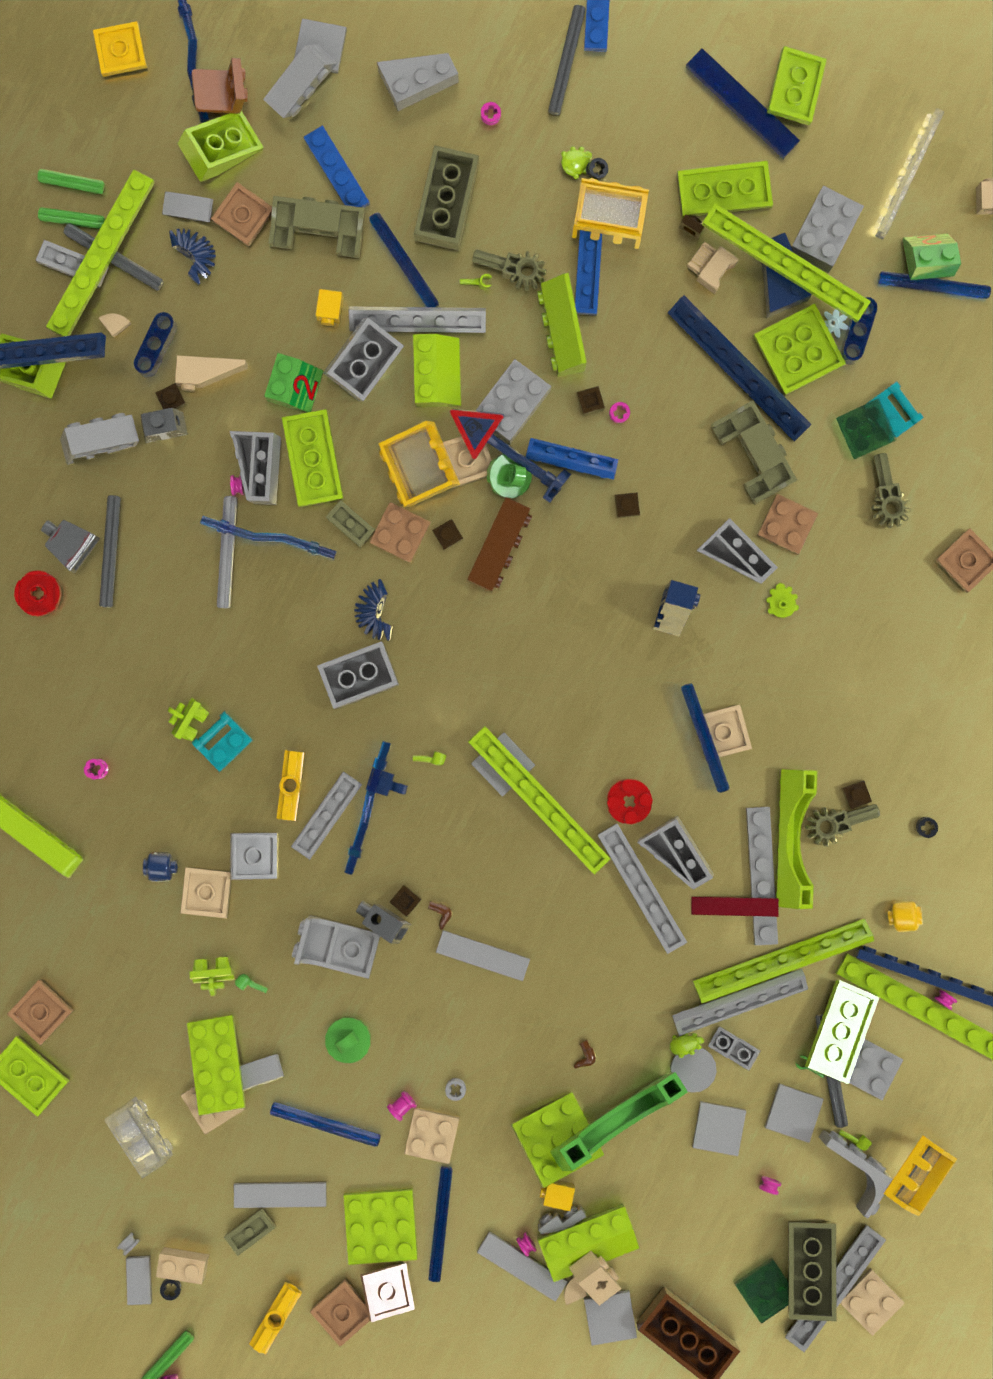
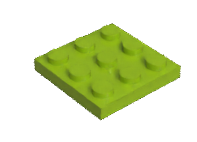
(799, 349)
(548, 1129)
(380, 1226)

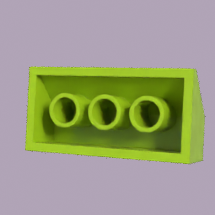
(563, 325)
(604, 1234)

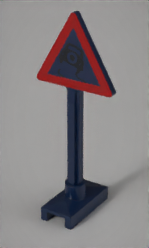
(478, 429)

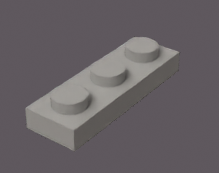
(61, 259)

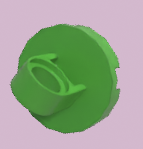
(508, 477)
(348, 1040)

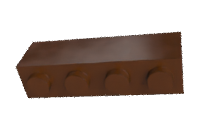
(499, 544)

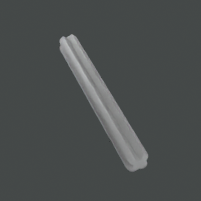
(226, 555)

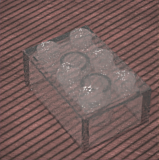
(139, 1136)

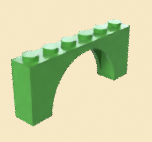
(646, 1101)

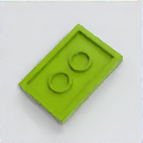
(796, 85)
(29, 1076)

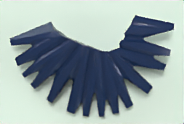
(197, 252)
(372, 611)

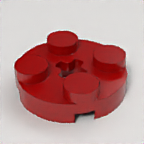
(29, 584)
(629, 815)

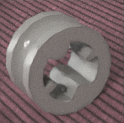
(462, 1089)
(128, 1244)

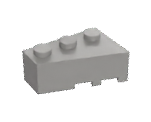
(417, 77)
(300, 80)
(98, 437)
(259, 464)
(736, 550)
(678, 851)

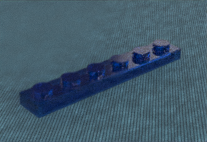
(742, 103)

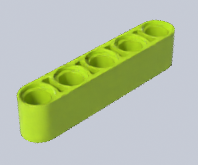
(38, 839)

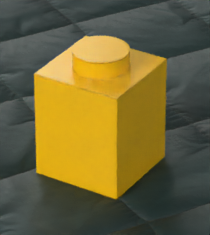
(329, 307)
(558, 1195)

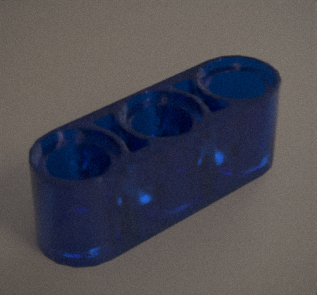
(155, 333)
(859, 342)

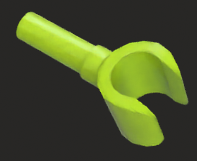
(477, 281)
(437, 759)
(862, 1143)

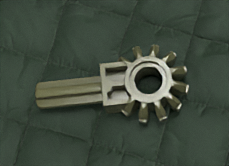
(512, 267)
(887, 494)
(839, 822)

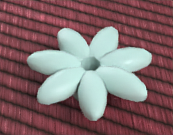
(838, 322)

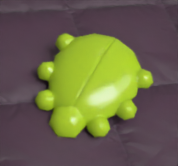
(575, 161)
(782, 601)
(685, 1044)

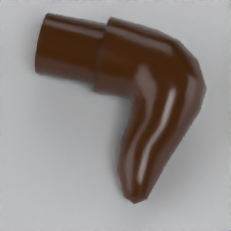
(442, 909)
(590, 1057)

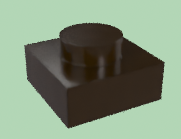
(692, 226)
(171, 397)
(590, 400)
(627, 505)
(447, 534)
(856, 794)
(405, 900)

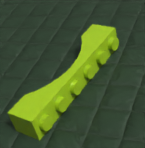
(793, 883)

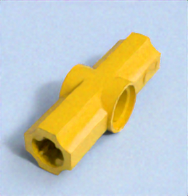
(289, 801)
(268, 1329)

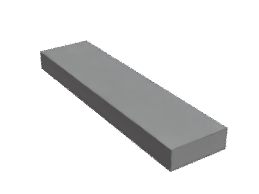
(326, 815)
(482, 955)
(280, 1194)
(520, 1266)

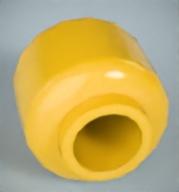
(905, 916)

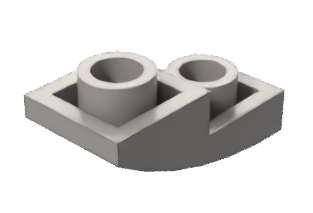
(187, 206)
(734, 1048)
(261, 1071)
(553, 1222)

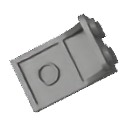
(336, 946)
(876, 1175)

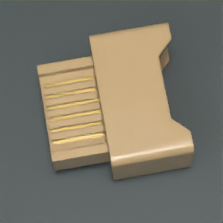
(711, 265)

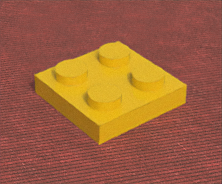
(120, 48)

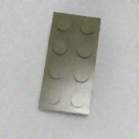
(446, 197)
(812, 1271)

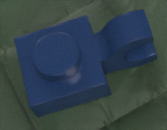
(386, 784)

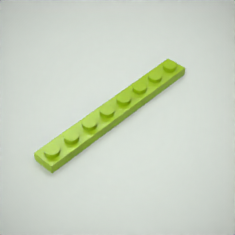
(100, 254)
(786, 263)
(539, 800)
(783, 961)
(916, 1005)

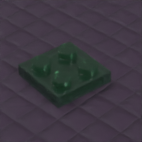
(866, 429)
(765, 1290)

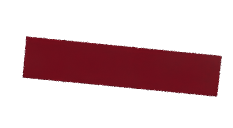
(735, 906)

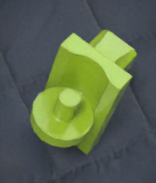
(182, 727)
(202, 975)

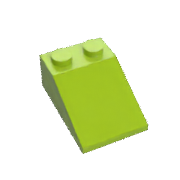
(219, 145)
(36, 378)

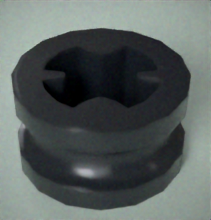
(603, 164)
(921, 822)
(164, 1286)

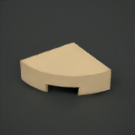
(115, 323)
(573, 1291)

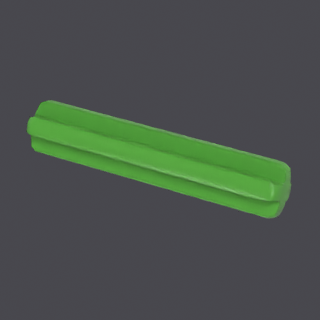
(71, 181)
(74, 218)
(169, 1356)

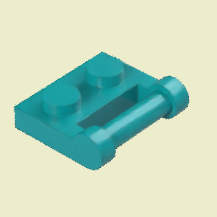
(896, 421)
(227, 747)

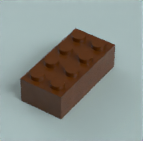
(687, 1336)

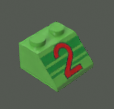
(931, 256)
(293, 383)

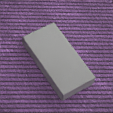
(138, 1280)

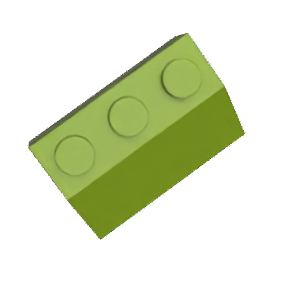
(436, 370)

